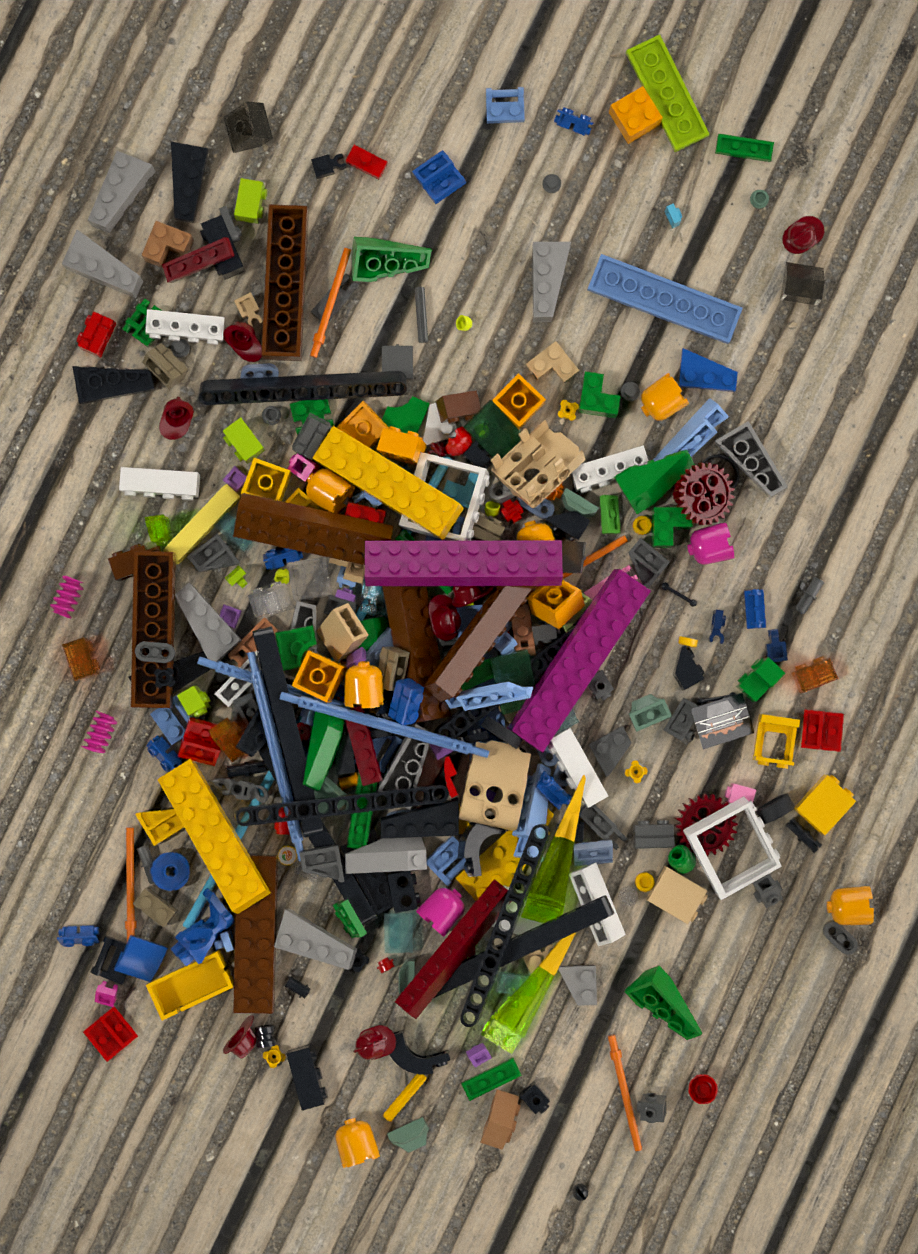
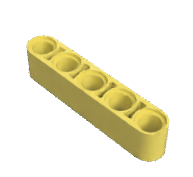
(202, 523)

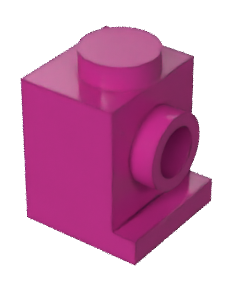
(296, 463)

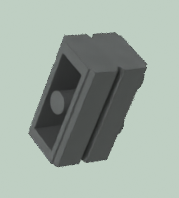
(311, 436)
(653, 835)

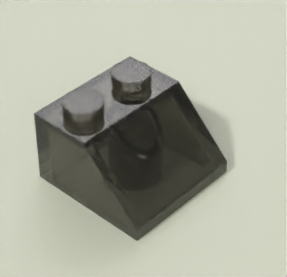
(248, 126)
(802, 284)

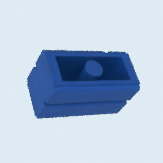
(406, 701)

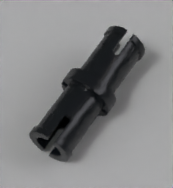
(246, 769)
(803, 835)

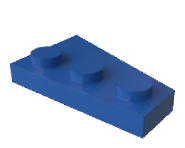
(705, 374)

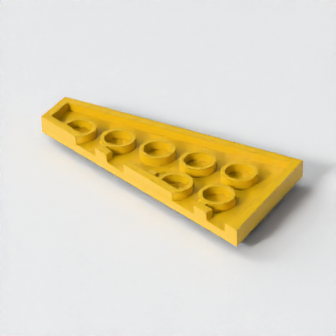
(496, 863)

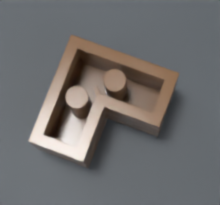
(165, 239)
(501, 1121)

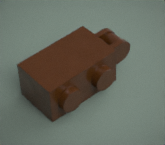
(123, 563)

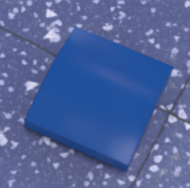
(439, 177)
(140, 958)

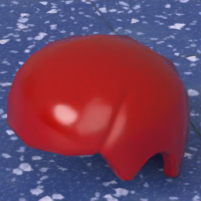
(460, 444)
(703, 1089)

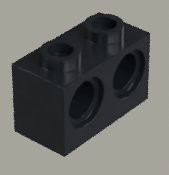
(398, 891)

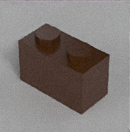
(458, 407)

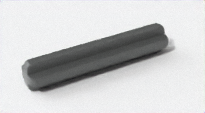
(421, 315)

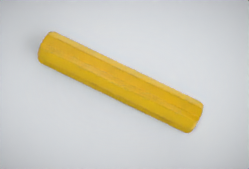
(404, 1097)

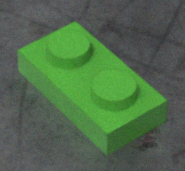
(610, 514)

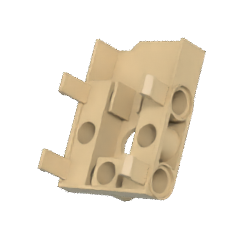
(540, 450)
(504, 769)

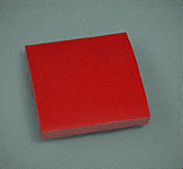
(822, 730)
(198, 743)
(450, 771)
(110, 1034)

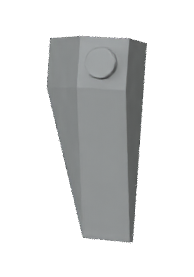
(387, 856)

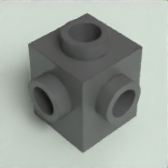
(767, 891)
(652, 1108)

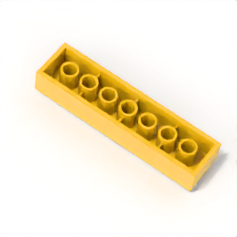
(388, 483)
(214, 836)

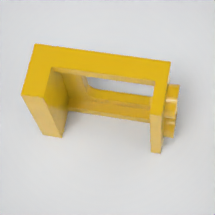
(779, 725)

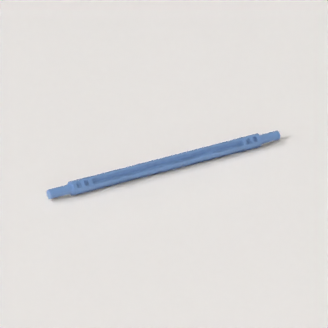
(242, 674)
(383, 724)
(274, 748)

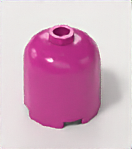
(711, 544)
(443, 909)

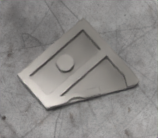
(581, 983)

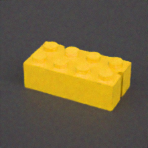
(190, 985)

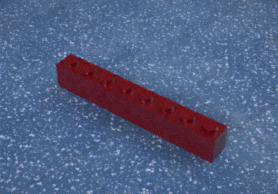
(453, 950)

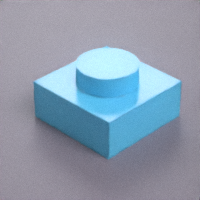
(674, 215)

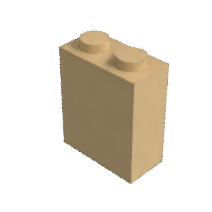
(342, 632)
(677, 895)

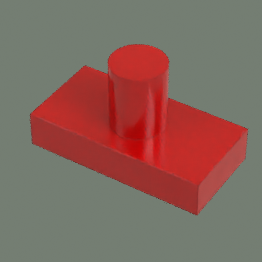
(366, 162)

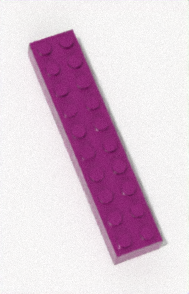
(463, 563)
(579, 659)

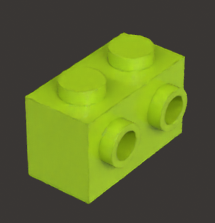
(249, 201)
(243, 440)
(194, 701)

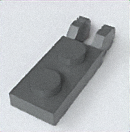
(341, 299)
(600, 823)

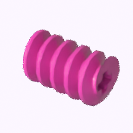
(67, 597)
(100, 732)

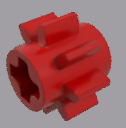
(512, 511)

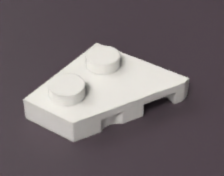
(435, 430)

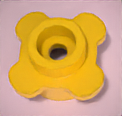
(568, 415)
(641, 771)
(280, 1057)

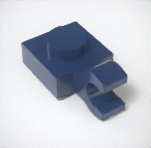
(718, 620)
(776, 650)

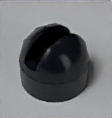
(584, 1190)

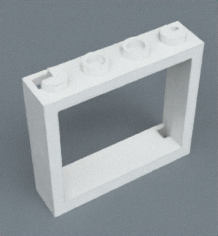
(476, 500)
(752, 874)

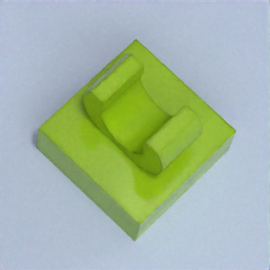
(236, 576)

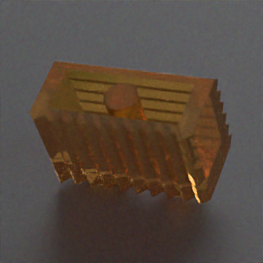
(81, 659)
(814, 675)
(226, 736)

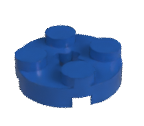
(170, 860)

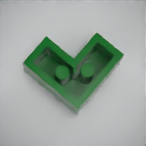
(595, 402)
(664, 521)
(760, 678)

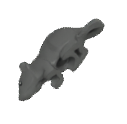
(240, 789)

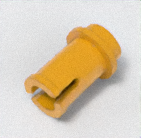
(348, 781)

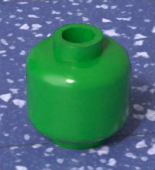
(682, 859)

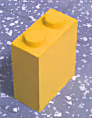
(825, 804)

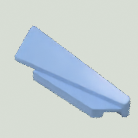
(696, 430)
(489, 696)
(532, 813)

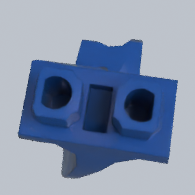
(198, 938)

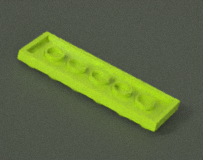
(668, 92)

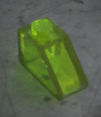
(159, 529)

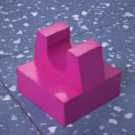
(106, 995)

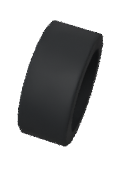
(775, 808)

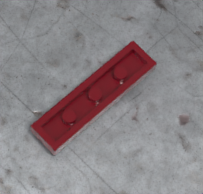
(198, 260)
(364, 751)

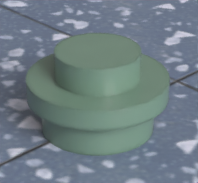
(759, 199)

